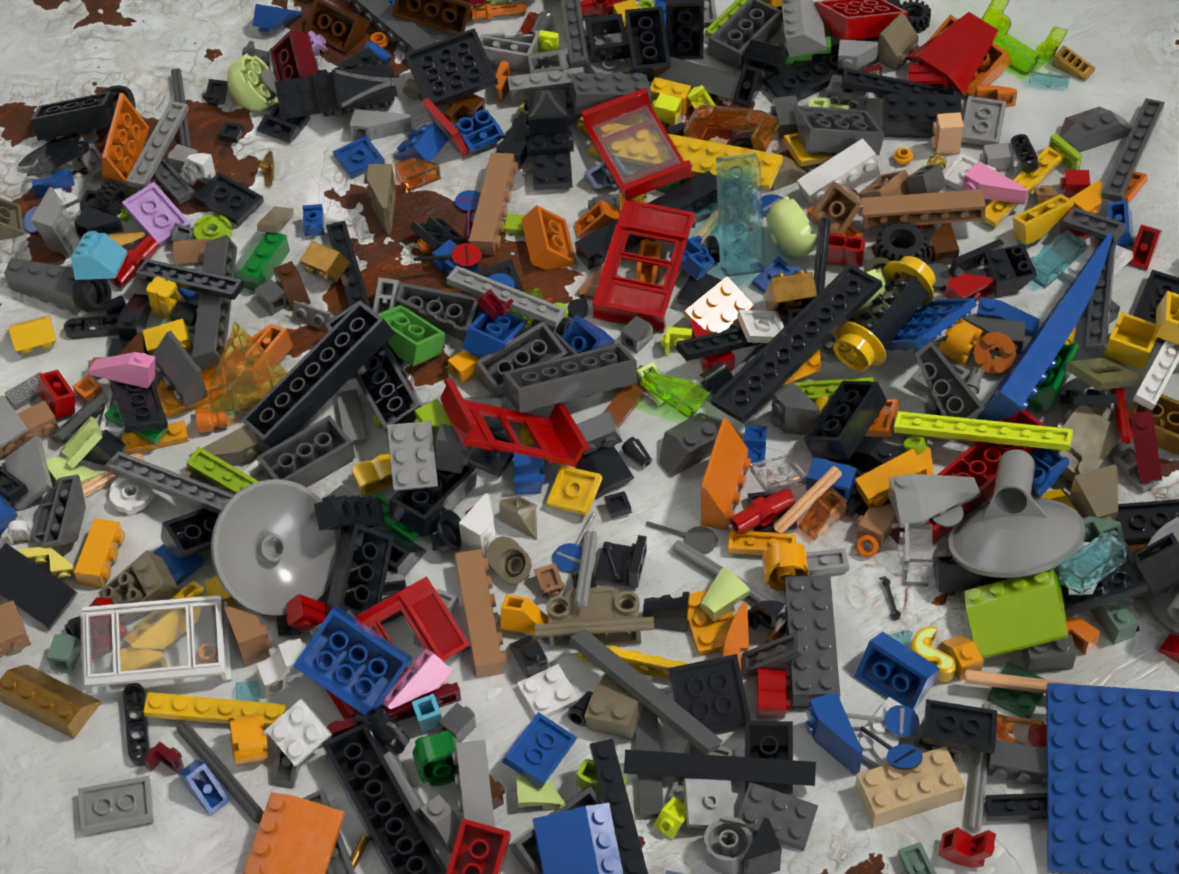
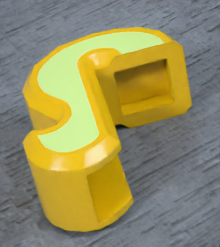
(922, 645)

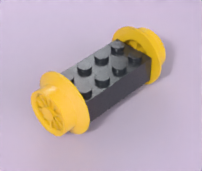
(865, 340)

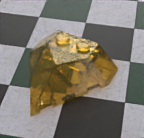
(242, 374)

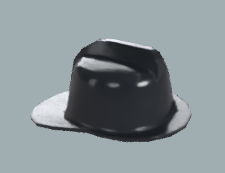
(446, 533)

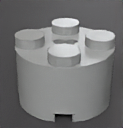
(727, 845)

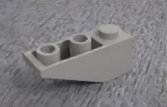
(378, 124)

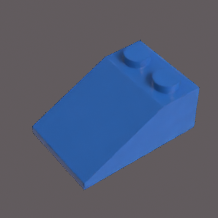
(833, 731)

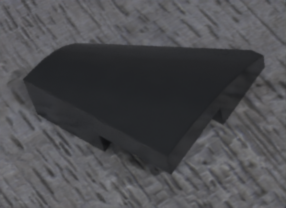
(668, 611)
(767, 613)

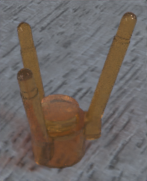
(1006, 725)

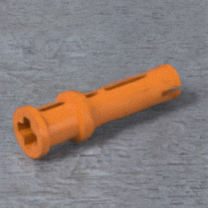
(489, 11)

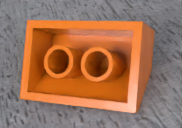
(548, 239)

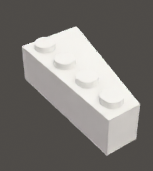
(850, 167)

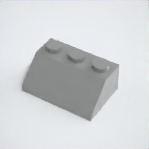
(55, 224)

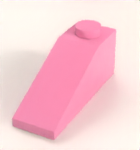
(994, 185)
(127, 368)
(422, 677)

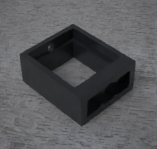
(602, 26)

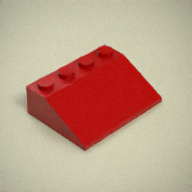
(858, 17)

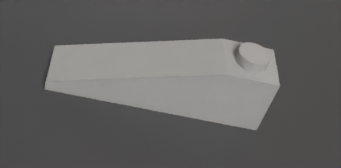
(923, 496)

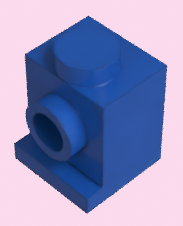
(313, 220)

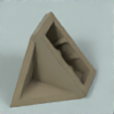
(520, 515)

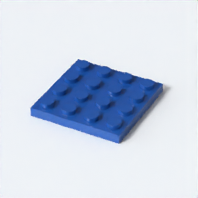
(930, 321)

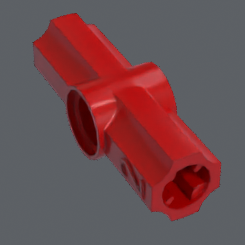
(598, 7)
(134, 259)
(762, 511)

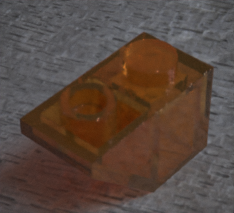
(823, 514)

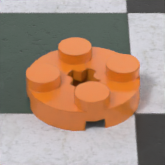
(990, 342)

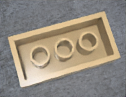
(898, 794)

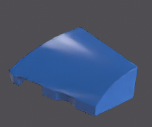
(696, 258)

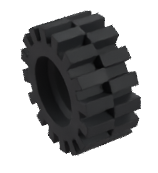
(917, 9)
(111, 196)

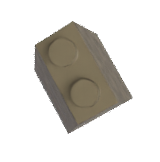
(1096, 493)

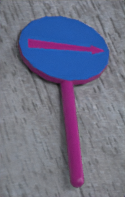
(468, 202)

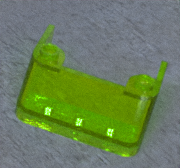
(1022, 57)

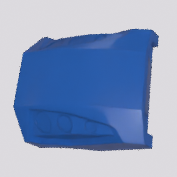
(479, 131)
(1047, 469)

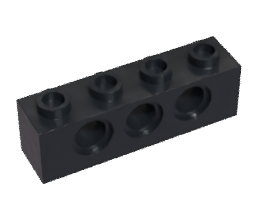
(343, 511)

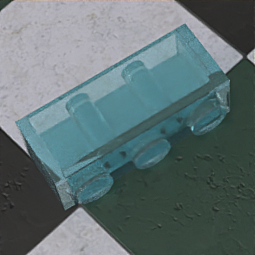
(1057, 257)
(1092, 563)

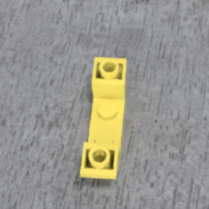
(58, 565)

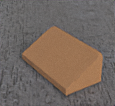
(189, 252)

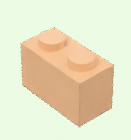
(947, 133)

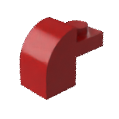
(966, 849)

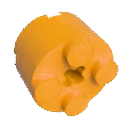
(960, 341)
(783, 561)
(248, 739)

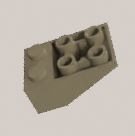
(142, 581)

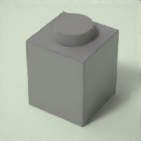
(178, 156)
(996, 156)

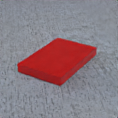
(446, 126)

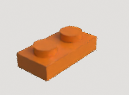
(1137, 182)

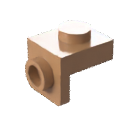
(1044, 193)
(549, 580)

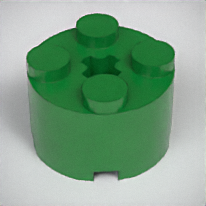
(435, 758)

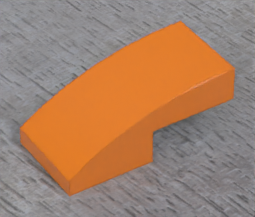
(502, 76)
(997, 93)

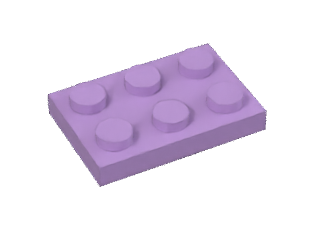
(154, 213)

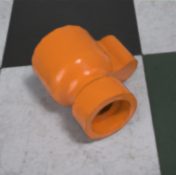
(207, 421)

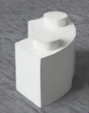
(278, 670)

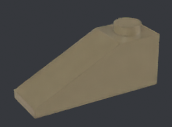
(235, 447)

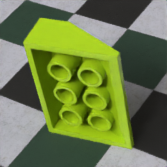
(1016, 613)

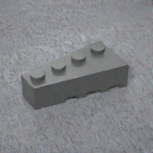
(44, 281)

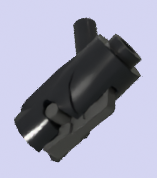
(384, 729)

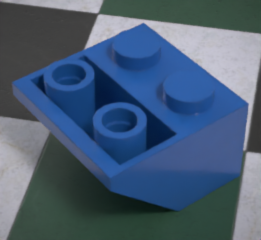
(422, 143)

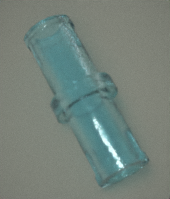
(1049, 79)

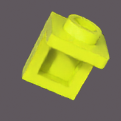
(699, 96)

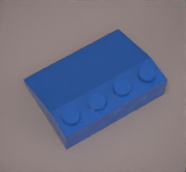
(352, 661)
(578, 841)

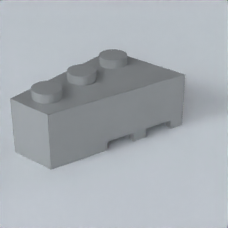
(510, 49)

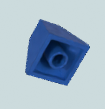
(273, 17)
(585, 336)

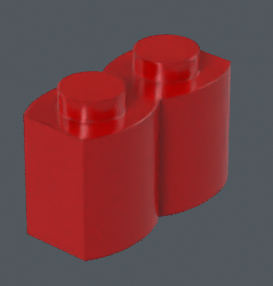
(846, 250)
(772, 693)

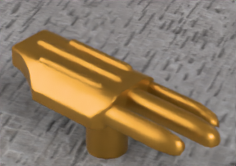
(267, 167)

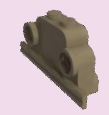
(1092, 440)
(608, 617)

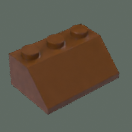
(336, 25)

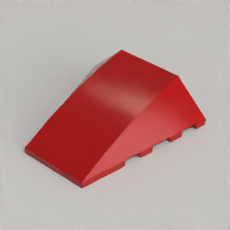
(957, 50)

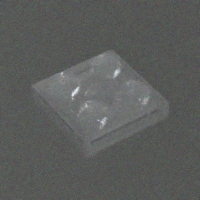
(778, 474)

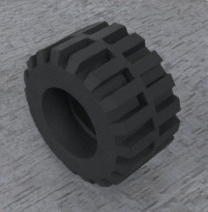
(901, 236)

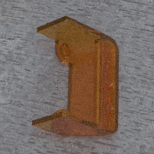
(737, 119)

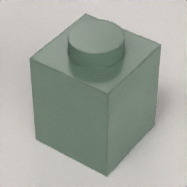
(64, 652)

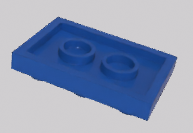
(539, 750)

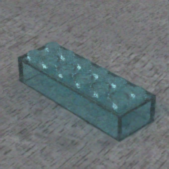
(740, 214)

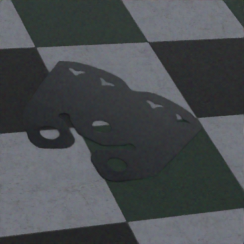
(62, 149)

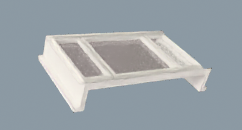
(154, 641)

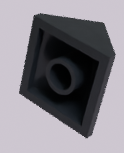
(764, 851)

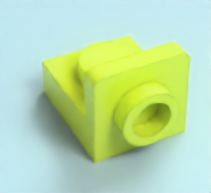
(548, 41)
(674, 335)
(671, 818)

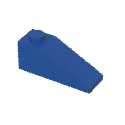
(998, 309)

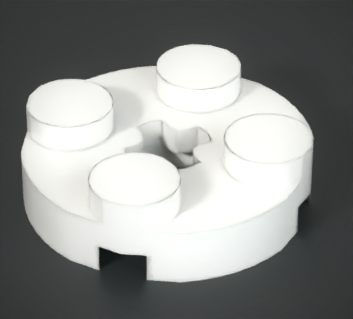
(130, 504)

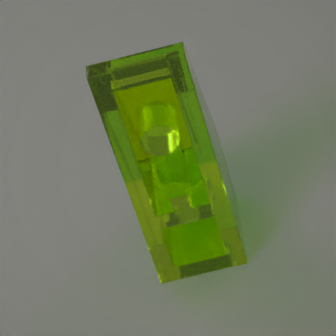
(678, 393)

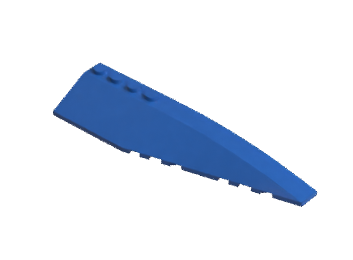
(1046, 343)

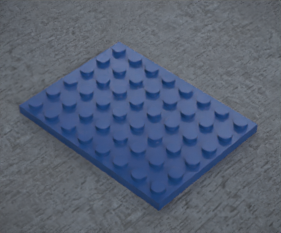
(1112, 780)

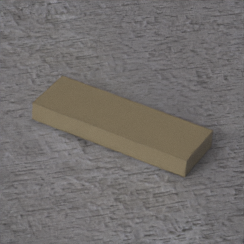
(275, 219)

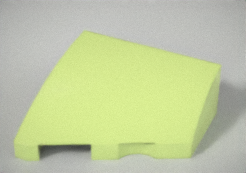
(59, 468)
(723, 594)
(532, 795)

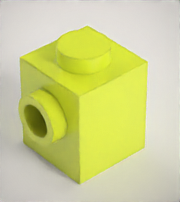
(667, 108)

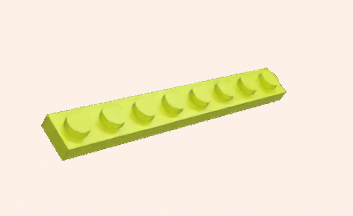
(984, 431)

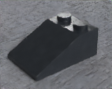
(769, 741)

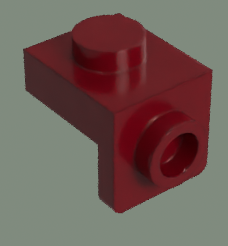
(492, 304)
(163, 754)

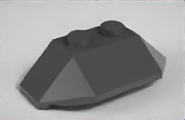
(1094, 128)
(689, 443)
(60, 514)

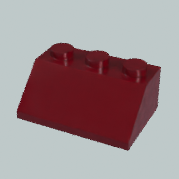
(293, 56)

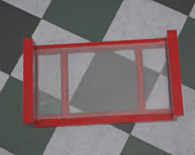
(634, 144)

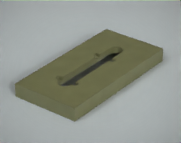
(1103, 381)

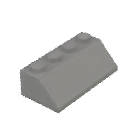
(803, 27)
(539, 81)

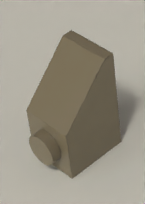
(788, 174)

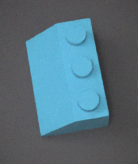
(97, 257)

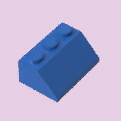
(490, 334)
(896, 671)

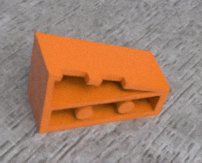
(274, 341)

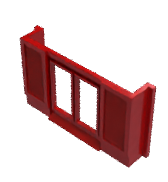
(623, 298)
(555, 437)
(428, 620)

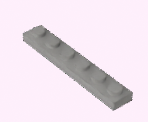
(157, 145)
(523, 302)

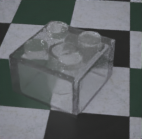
(915, 555)

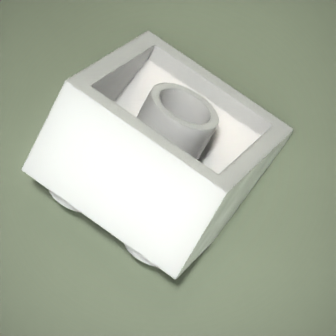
(478, 527)

